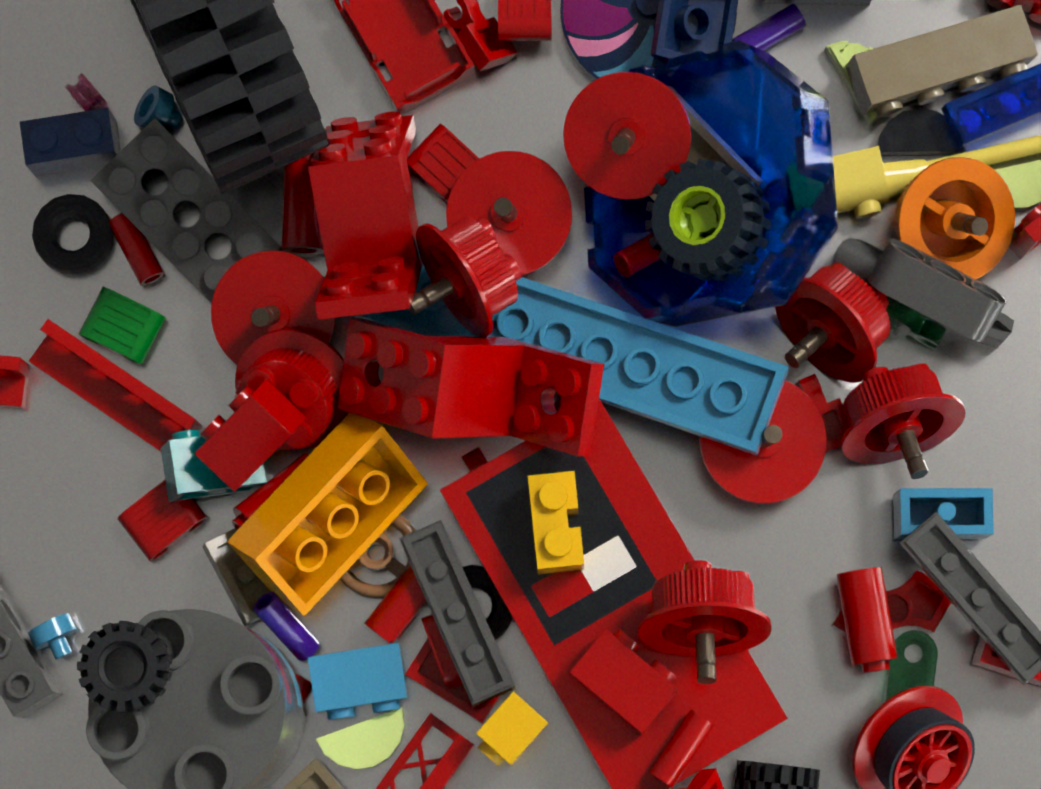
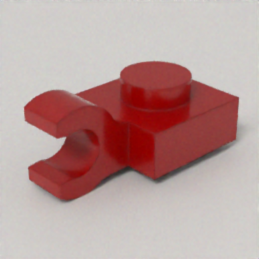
(479, 35)
(831, 412)

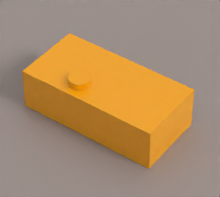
(328, 512)

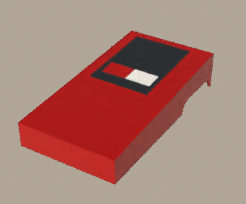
(561, 614)

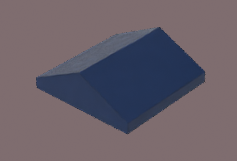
(692, 27)

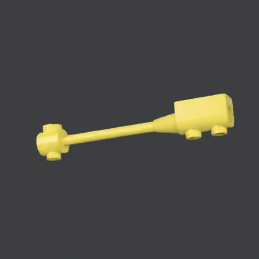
(866, 181)

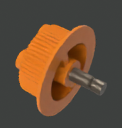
(957, 215)

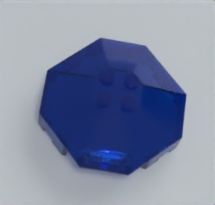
(784, 137)

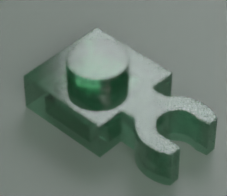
(907, 321)

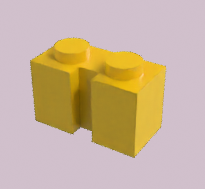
(552, 500)
(510, 730)

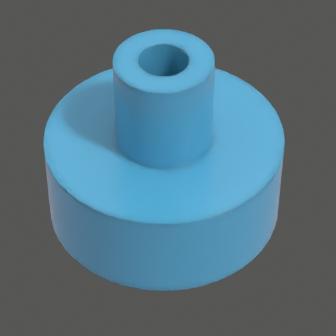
(156, 104)
(54, 635)

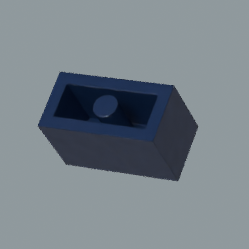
(70, 141)

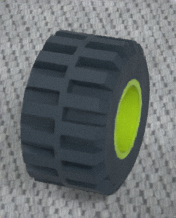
(708, 220)

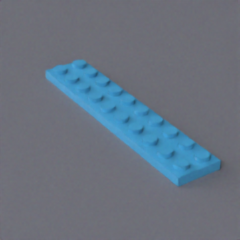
(646, 363)

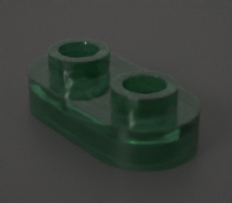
(906, 674)

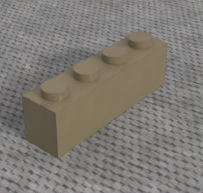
(941, 61)

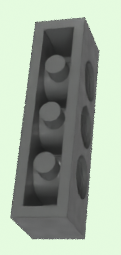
(23, 674)

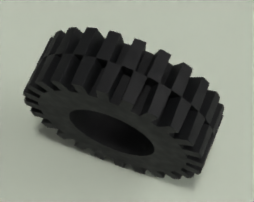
(235, 84)

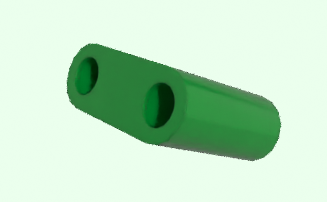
(122, 325)

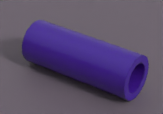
(774, 28)
(286, 626)

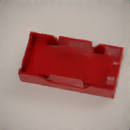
(409, 45)

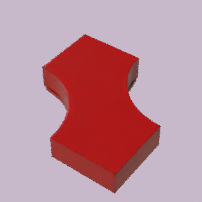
(913, 604)

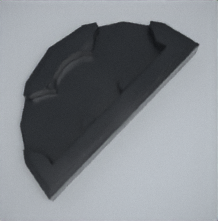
(918, 133)

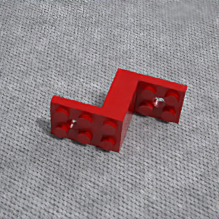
(366, 216)
(470, 386)

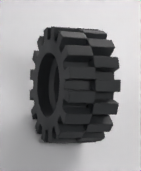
(94, 661)
(774, 776)

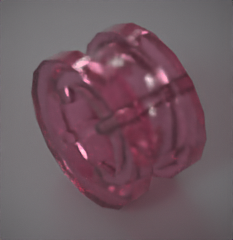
(85, 94)

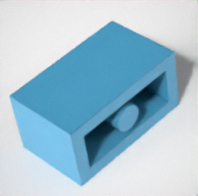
(963, 509)
(357, 680)

